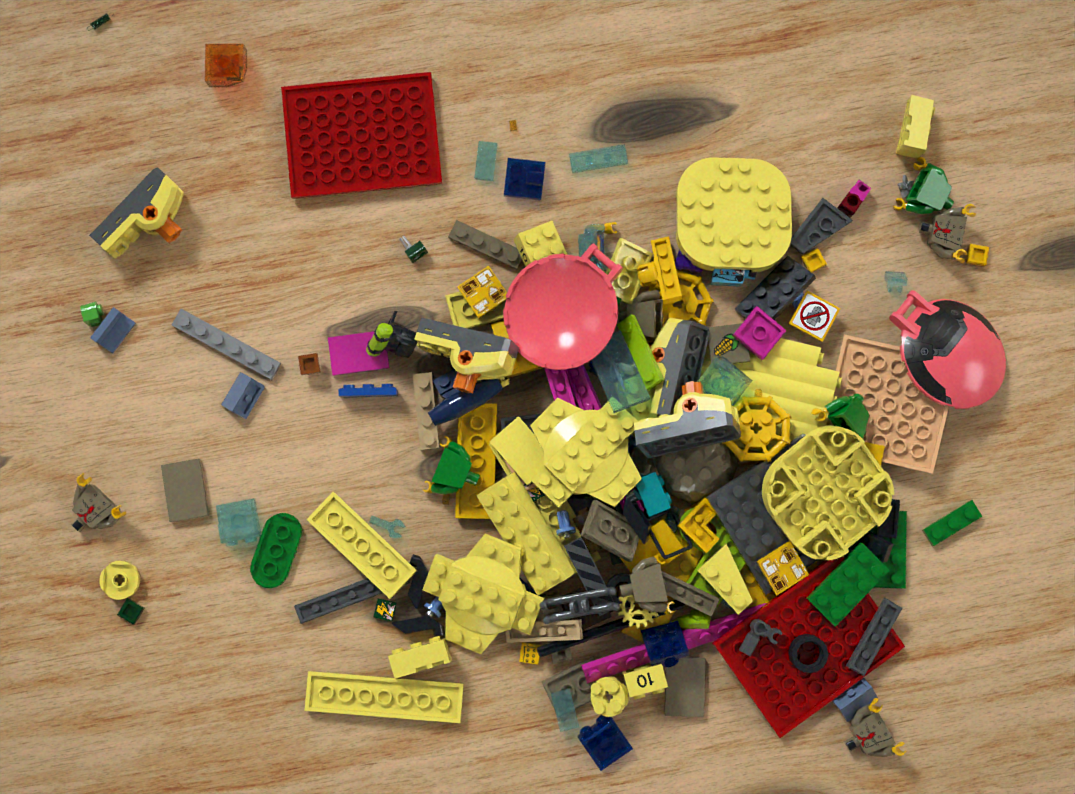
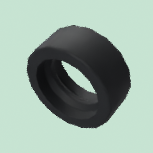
(820, 662)

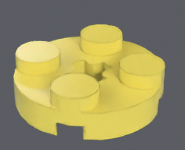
(112, 588)
(600, 701)

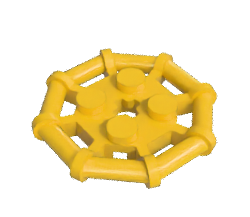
(689, 300)
(766, 435)

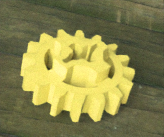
(629, 615)

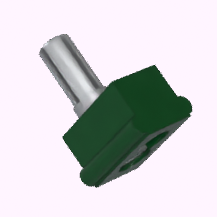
(414, 252)

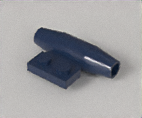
(458, 402)

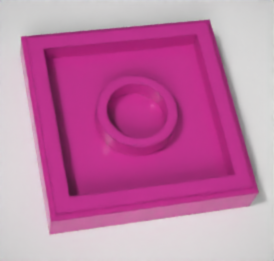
(759, 333)

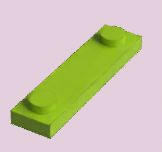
(640, 352)

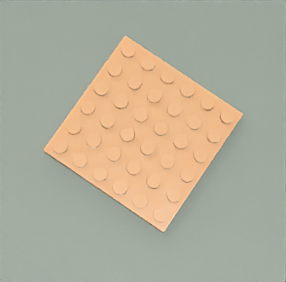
(897, 410)

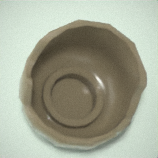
(640, 461)

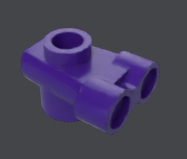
(683, 262)

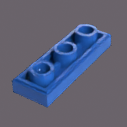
(368, 390)

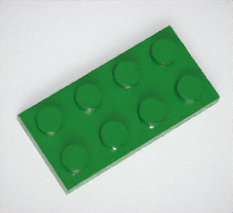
(897, 559)
(848, 584)

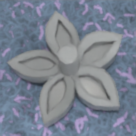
(905, 187)

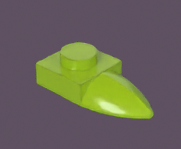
(694, 620)

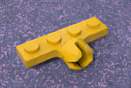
(661, 271)

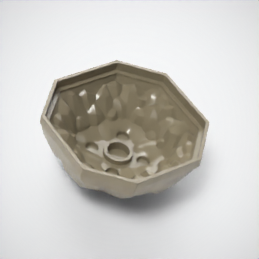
(696, 471)

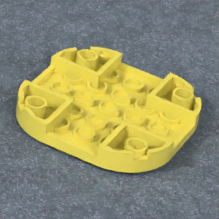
(733, 214)
(827, 492)

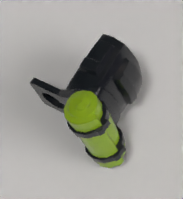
(392, 339)

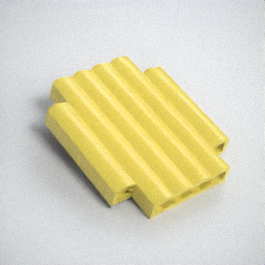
(793, 381)

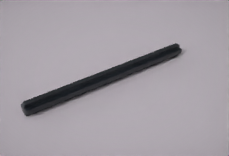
(598, 632)

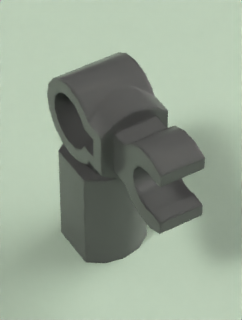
(758, 628)

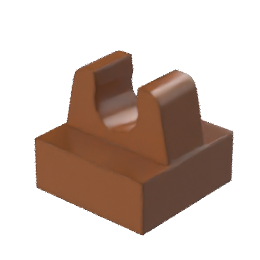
(309, 364)

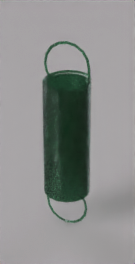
(100, 21)

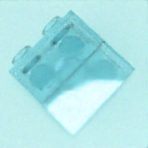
(238, 522)

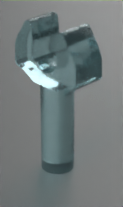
(388, 525)

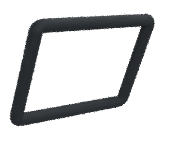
(656, 542)

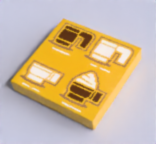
(483, 292)
(782, 568)

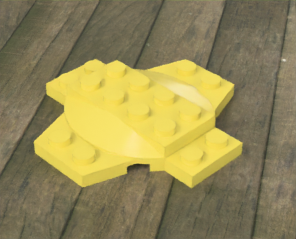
(585, 453)
(483, 594)

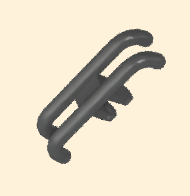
(579, 604)

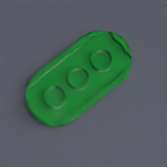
(276, 550)

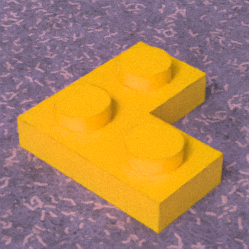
(695, 526)

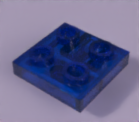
(524, 179)
(665, 644)

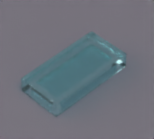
(485, 161)
(564, 710)

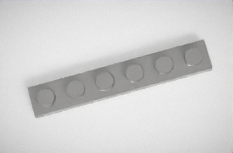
(226, 344)

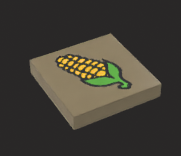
(724, 344)

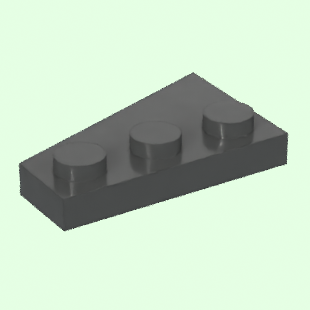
(818, 226)

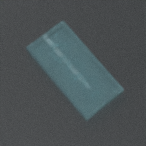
(619, 375)

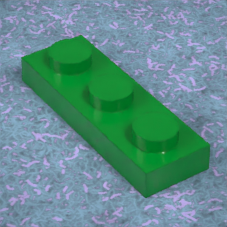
(952, 523)

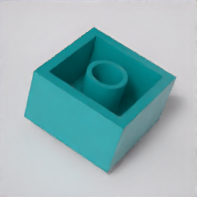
(653, 494)

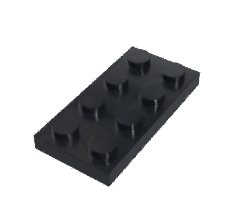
(777, 289)

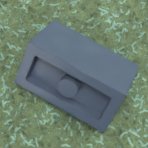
(113, 330)
(243, 395)
(854, 698)

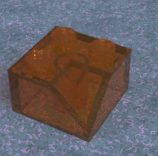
(225, 64)

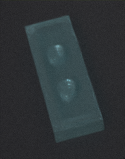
(598, 158)

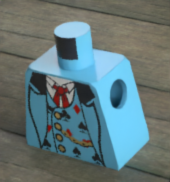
(731, 277)

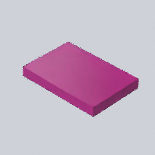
(350, 355)

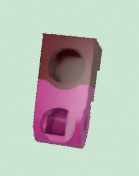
(854, 198)

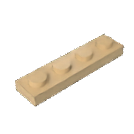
(424, 403)
(554, 631)

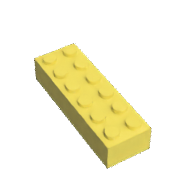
(524, 526)

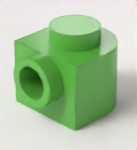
(92, 314)

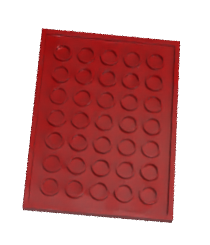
(361, 135)
(769, 677)

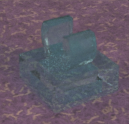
(895, 279)

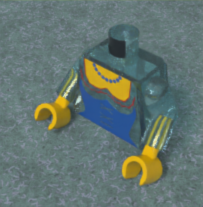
(594, 234)

